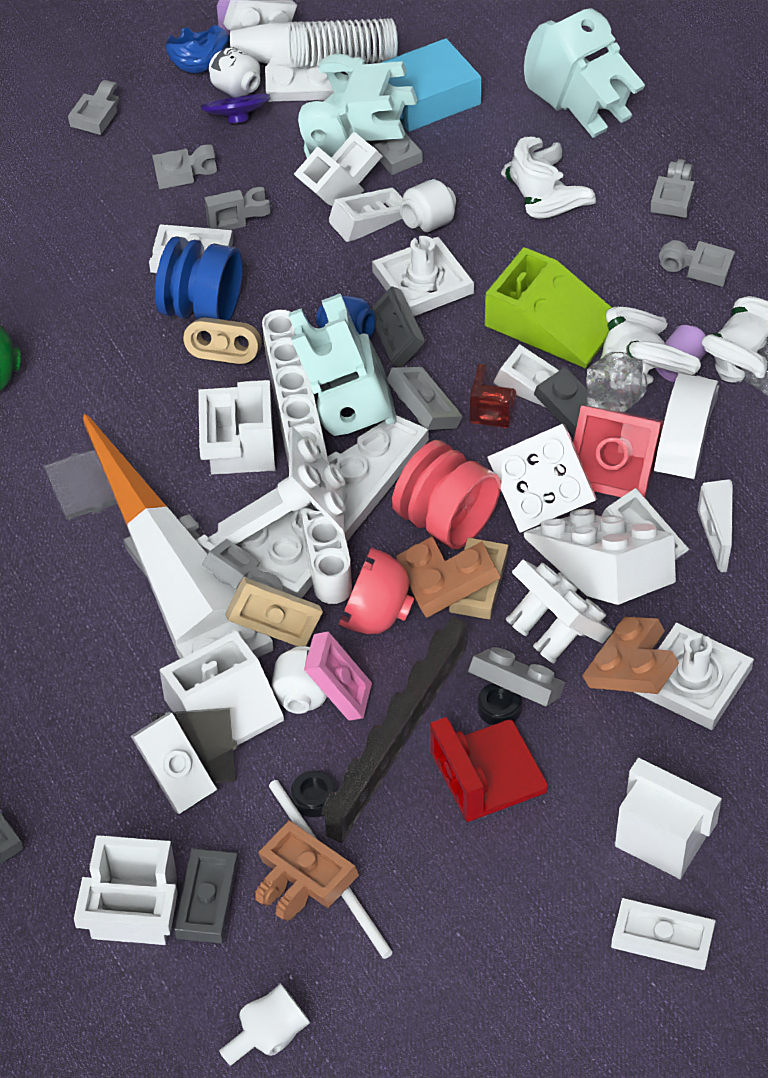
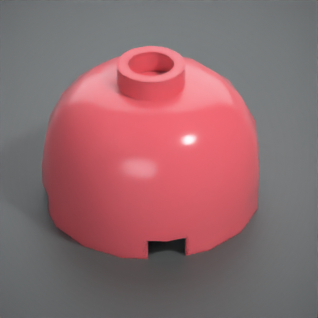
(378, 596)

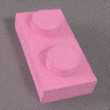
(338, 676)

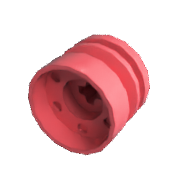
(446, 494)

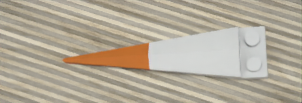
(184, 588)

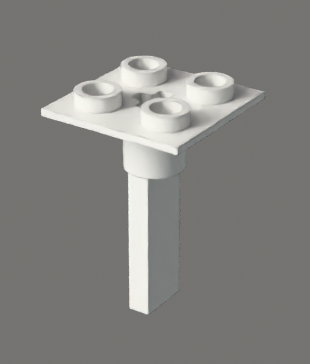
(308, 482)

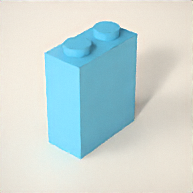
(441, 82)

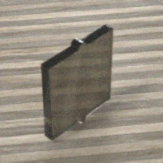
(211, 739)

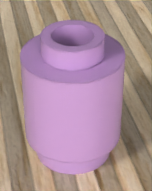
(688, 340)

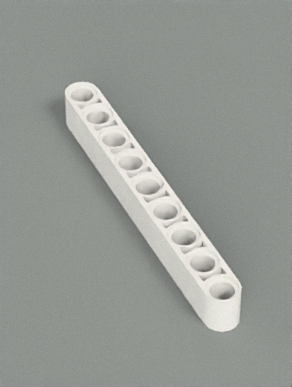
(296, 407)

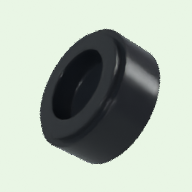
(498, 704)
(311, 791)

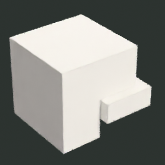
(237, 428)
(664, 818)
(129, 891)

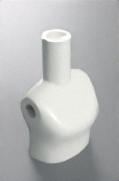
(267, 1025)

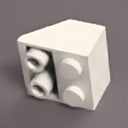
(223, 677)

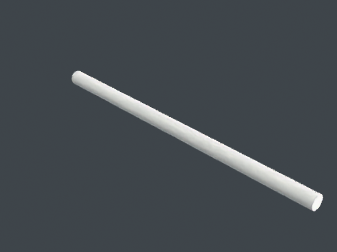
(348, 896)

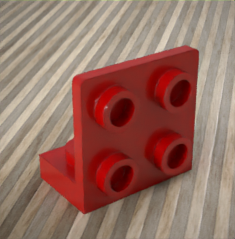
(485, 767)

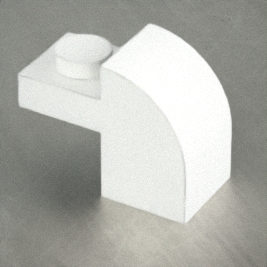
(340, 174)

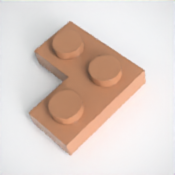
(443, 582)
(629, 659)

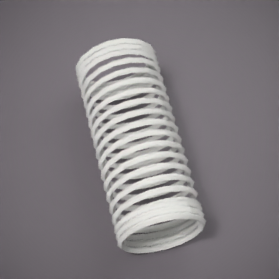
(299, 40)

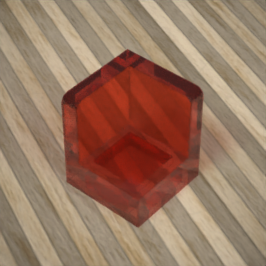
(490, 403)

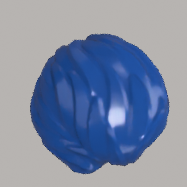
(195, 49)

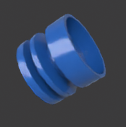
(198, 279)

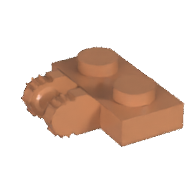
(306, 864)

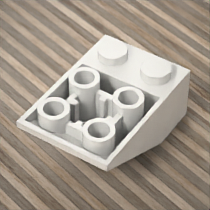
(607, 554)

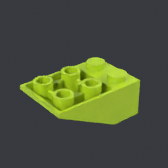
(547, 308)

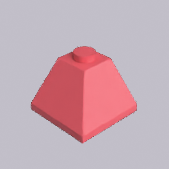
(617, 449)

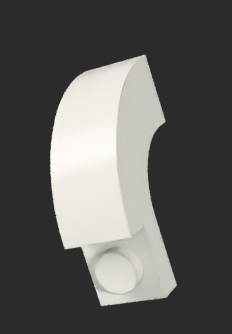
(686, 425)

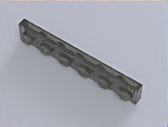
(389, 738)

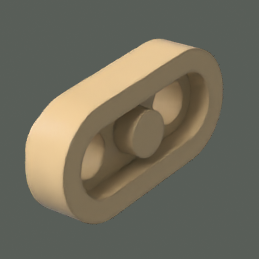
(224, 341)

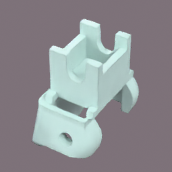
(567, 80)
(360, 104)
(342, 370)

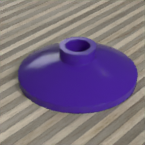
(236, 108)

